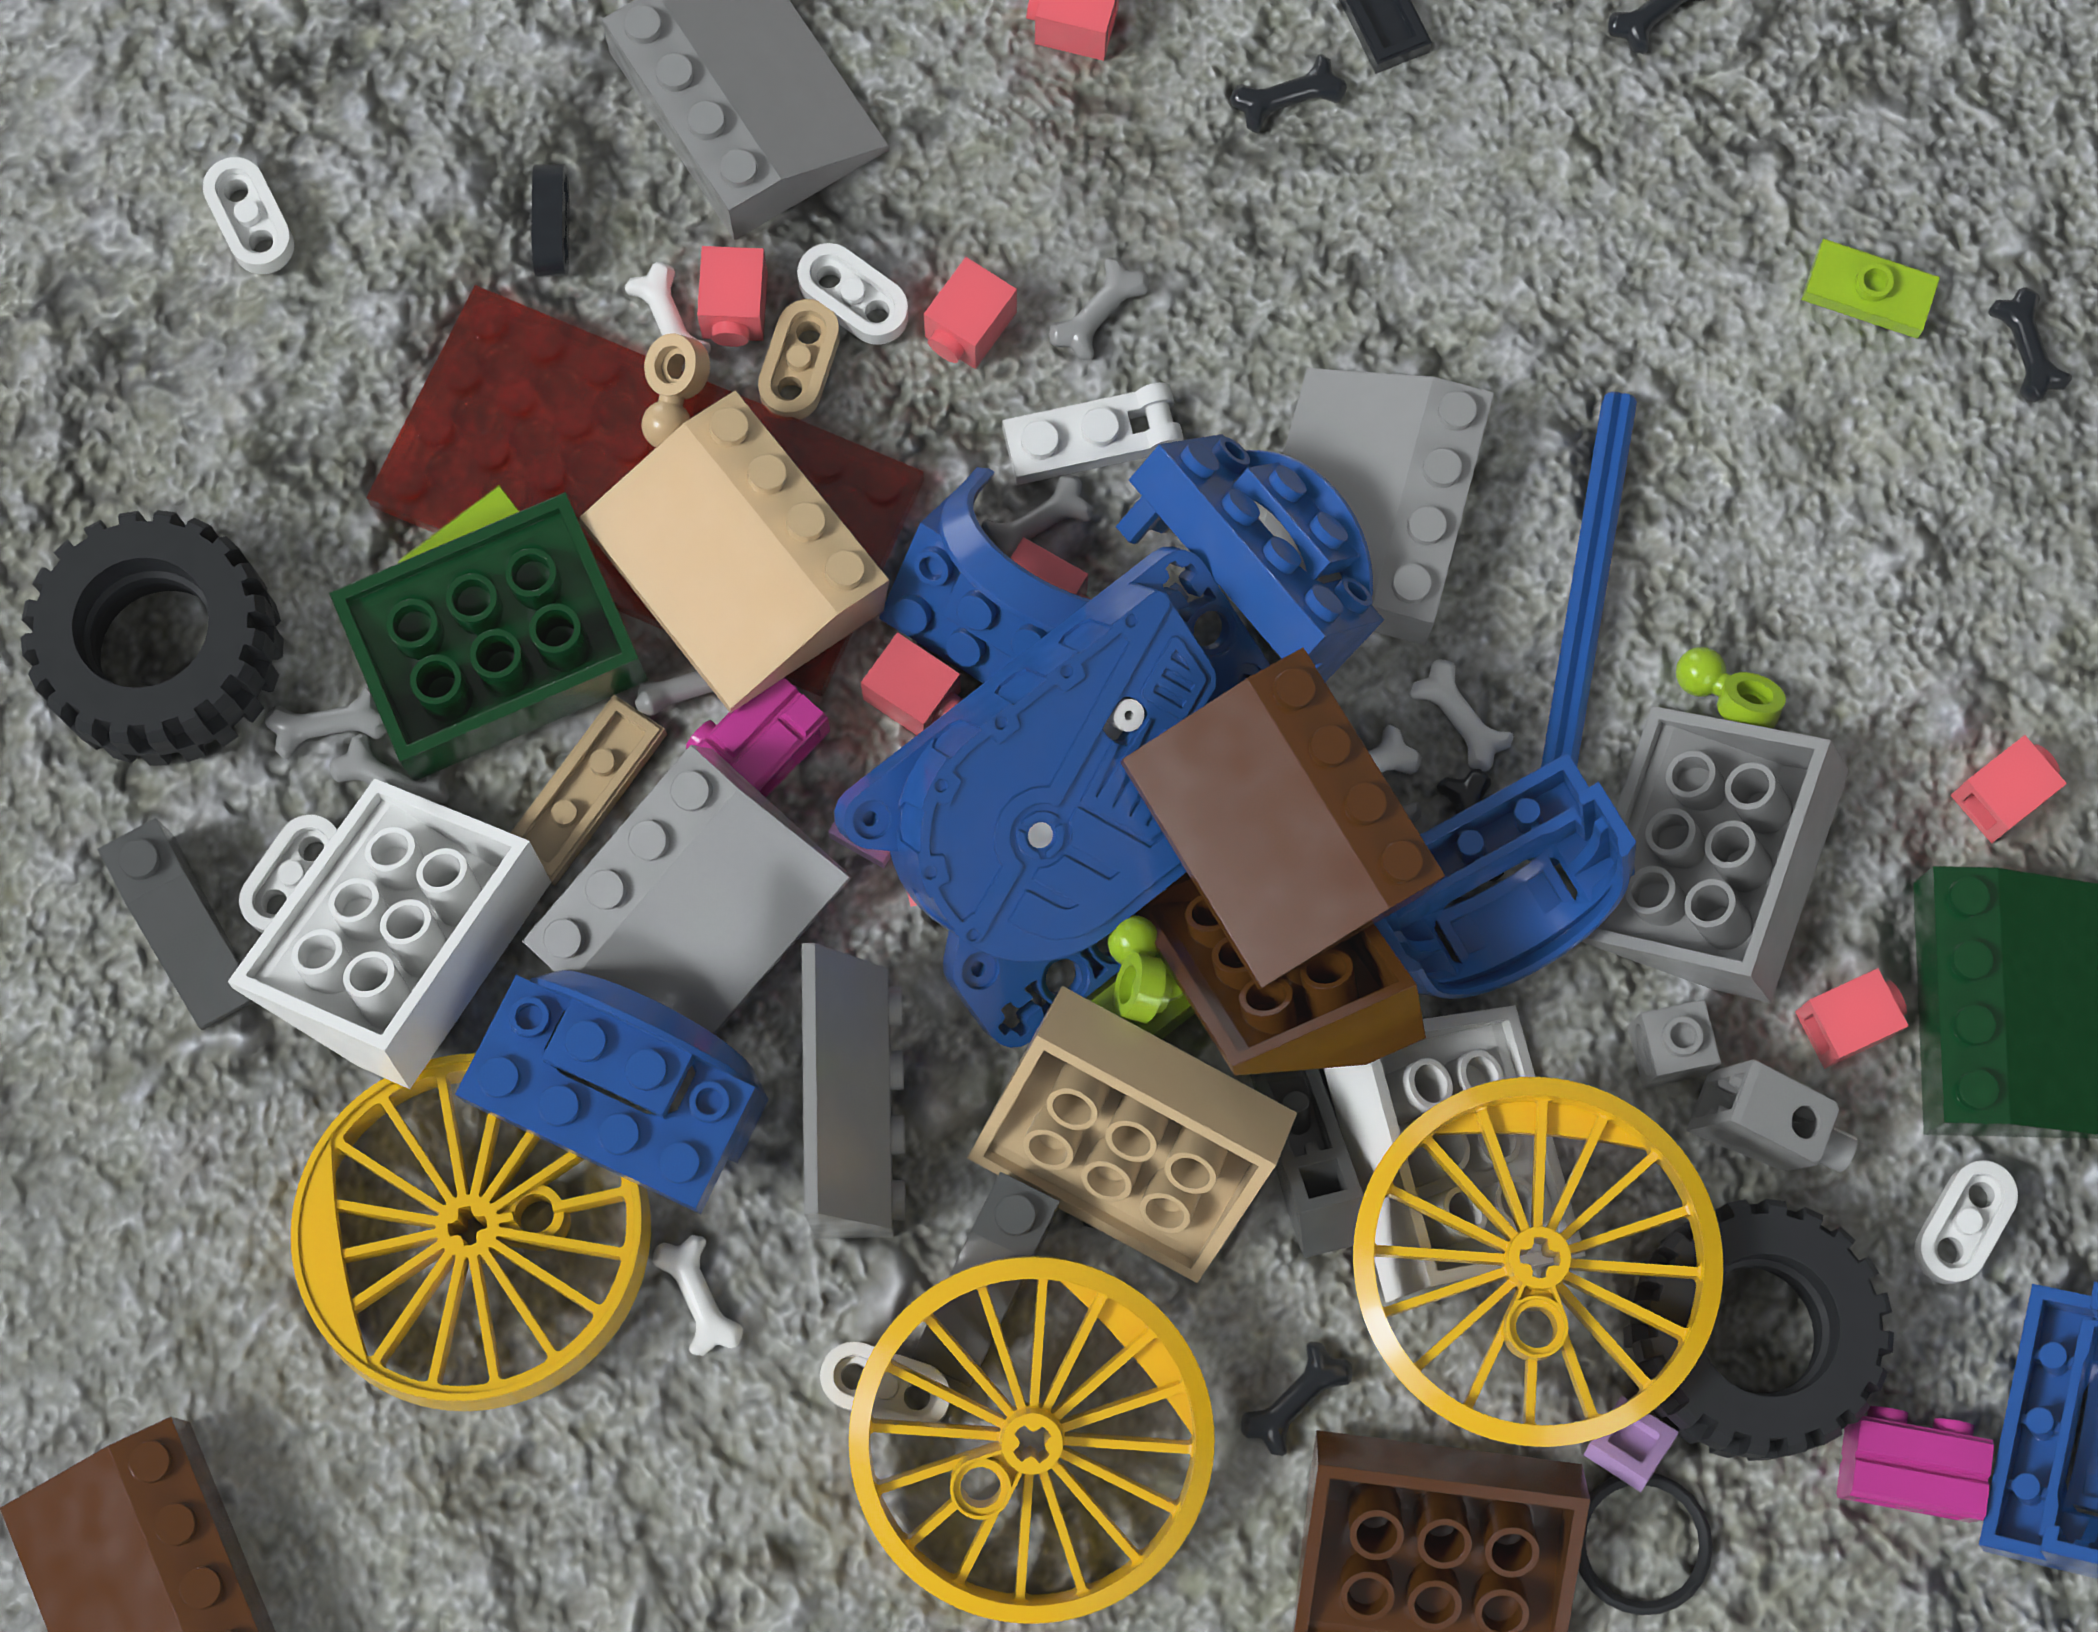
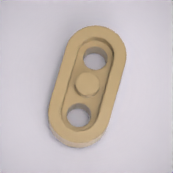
(799, 363)

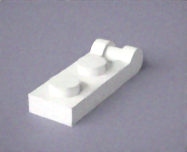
(1089, 434)

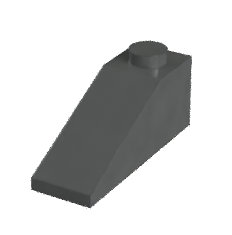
(176, 920)
(1314, 1163)
(1009, 1225)

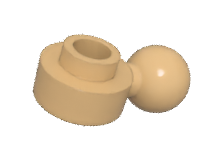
(664, 376)

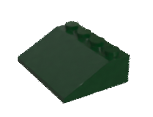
(487, 637)
(2007, 1003)

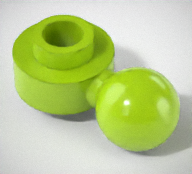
(1742, 696)
(1142, 981)

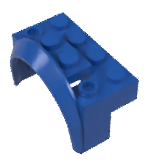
(1207, 499)
(988, 609)
(1529, 914)
(631, 1051)
(2028, 1499)

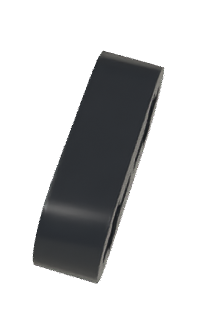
(550, 220)

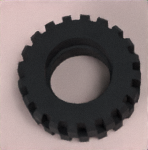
(110, 573)
(1843, 1318)

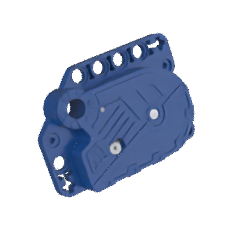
(1017, 798)

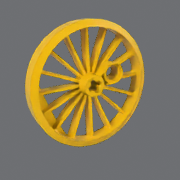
(1543, 1110)
(322, 1261)
(1145, 1336)

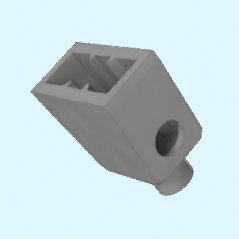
(1770, 1119)

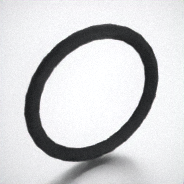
(1693, 1582)

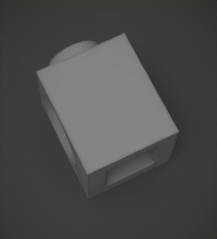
(1673, 1044)

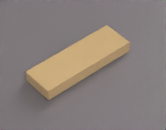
(588, 785)

